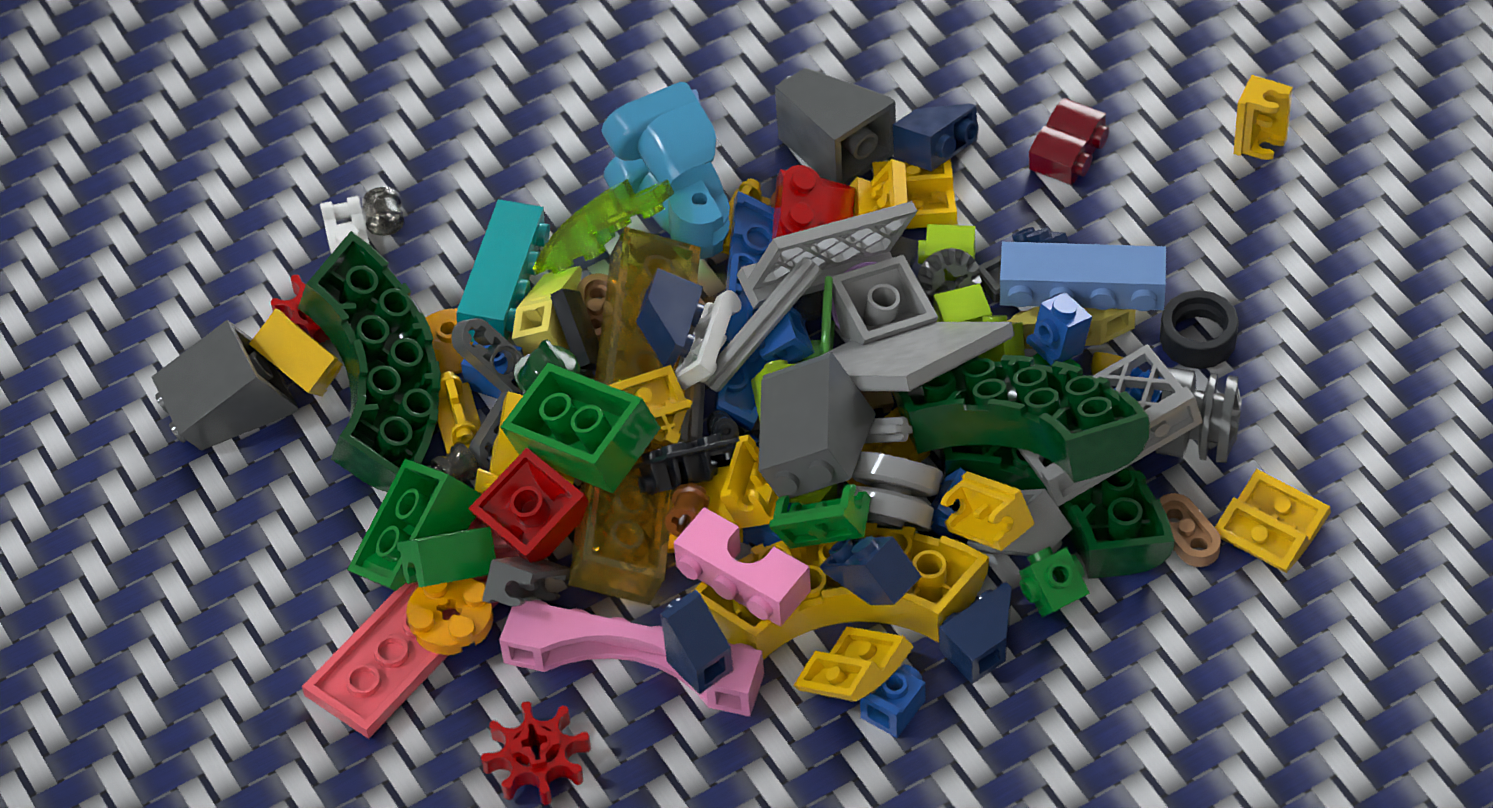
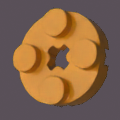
(461, 630)

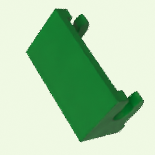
(823, 520)
(447, 556)

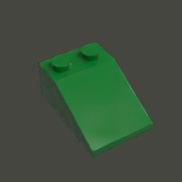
(416, 506)

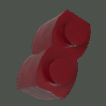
(1068, 141)

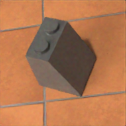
(834, 124)
(221, 389)
(811, 426)

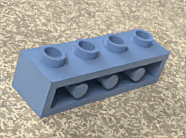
(1089, 273)

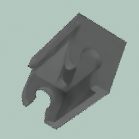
(517, 578)

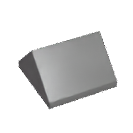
(880, 301)

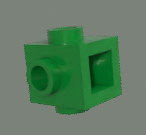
(1053, 580)

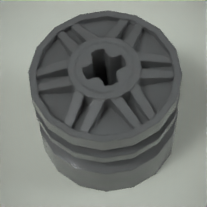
(1218, 412)

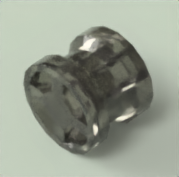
(383, 211)
(458, 463)

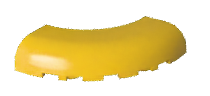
(948, 584)

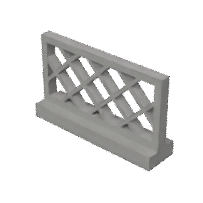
(831, 246)
(1167, 419)

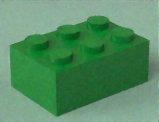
(581, 427)

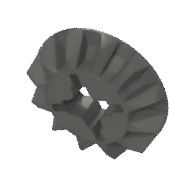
(956, 262)

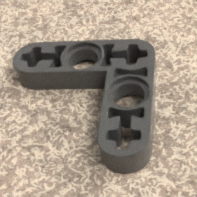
(483, 361)

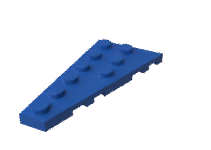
(749, 240)

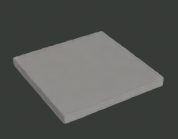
(918, 354)

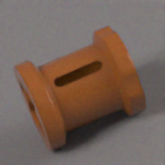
(687, 502)

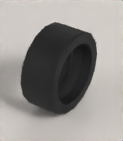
(1202, 305)

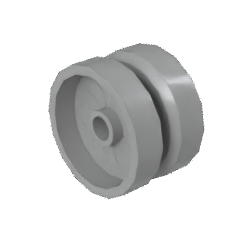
(891, 490)

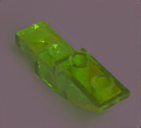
(597, 222)

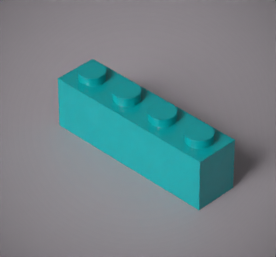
(504, 265)

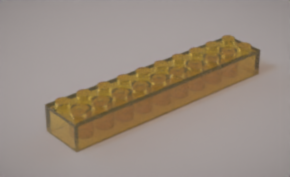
(623, 534)

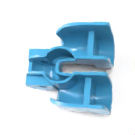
(671, 140)

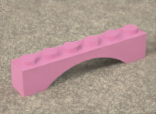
(552, 636)

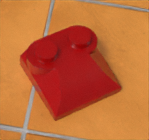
(809, 201)
(531, 507)

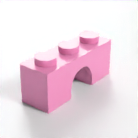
(767, 587)

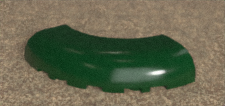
(385, 358)
(1032, 408)
(1113, 524)

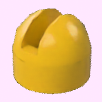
(1103, 360)

